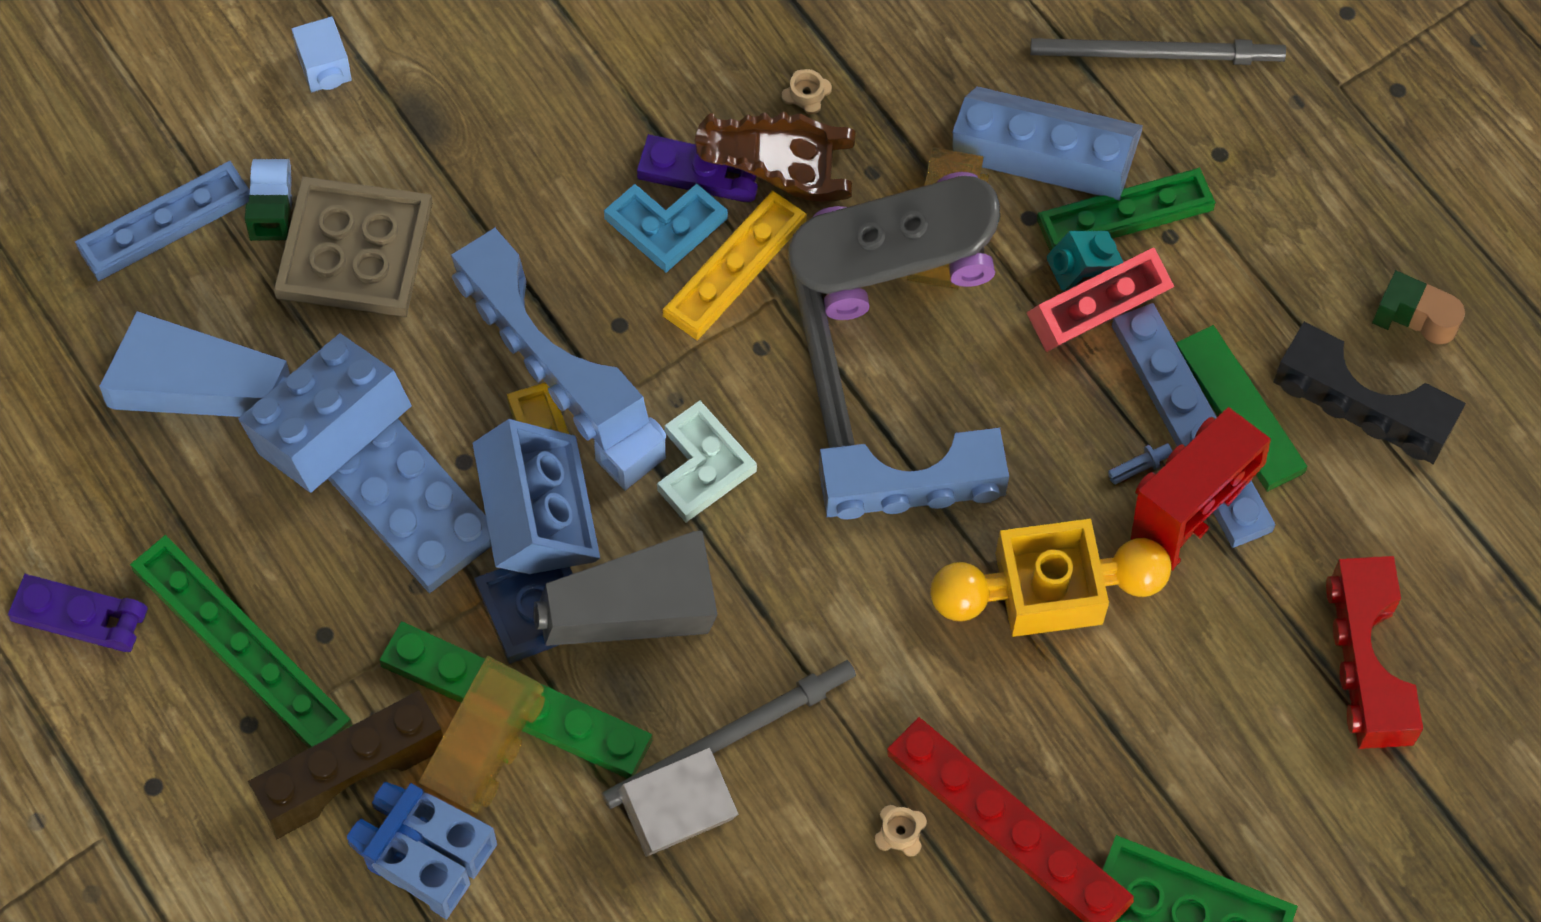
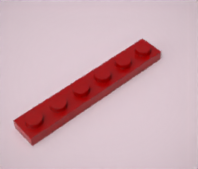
(1009, 825)

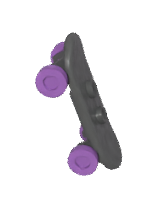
(897, 238)

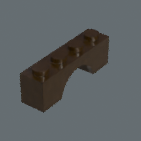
(307, 782)

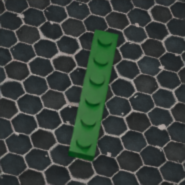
(239, 643)
(560, 722)

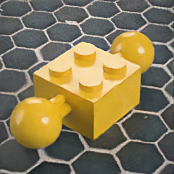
(1051, 578)

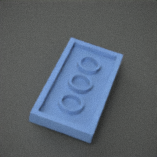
(413, 506)

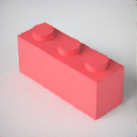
(1100, 299)

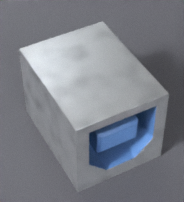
(677, 802)

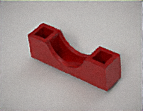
(1382, 706)

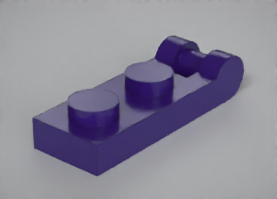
(679, 166)
(76, 613)

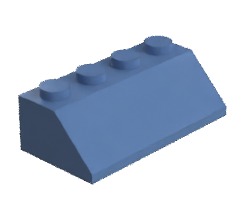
(1047, 141)

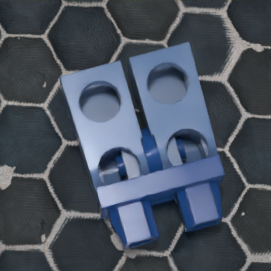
(423, 845)

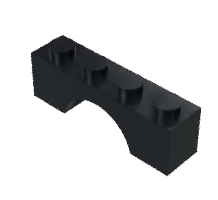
(1413, 421)

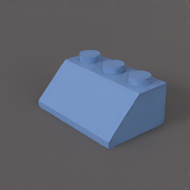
(535, 498)

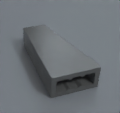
(636, 596)

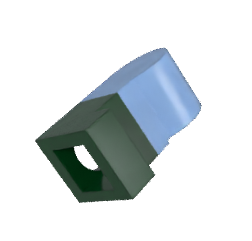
(269, 199)

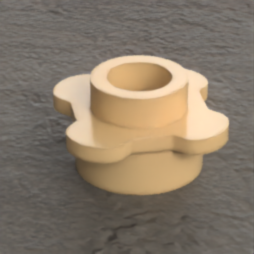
(810, 81)
(903, 817)

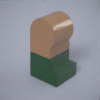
(1420, 308)

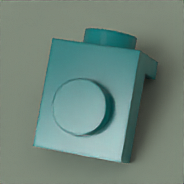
(1081, 256)

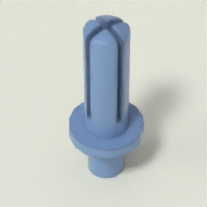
(1140, 463)

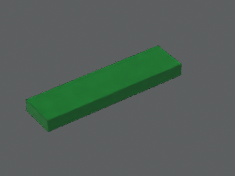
(1138, 208)
(1227, 386)

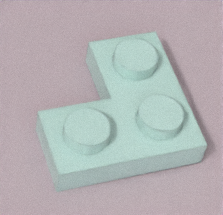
(713, 464)

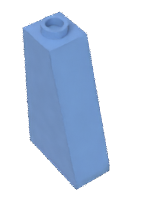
(186, 372)

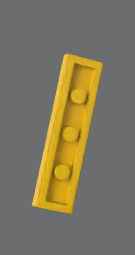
(734, 265)

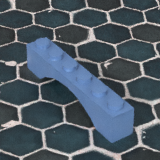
(596, 394)

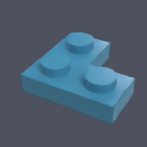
(663, 233)

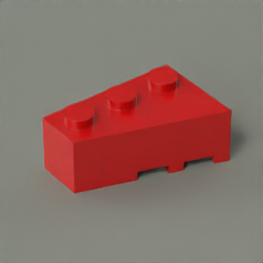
(1198, 480)

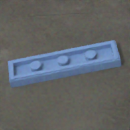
(163, 220)

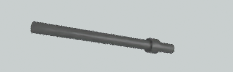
(1240, 51)
(808, 691)

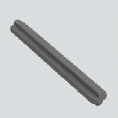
(824, 366)

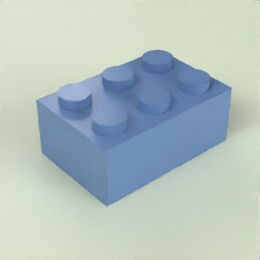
(325, 412)

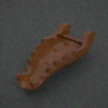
(782, 150)

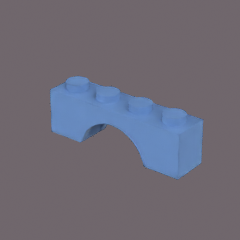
(860, 484)

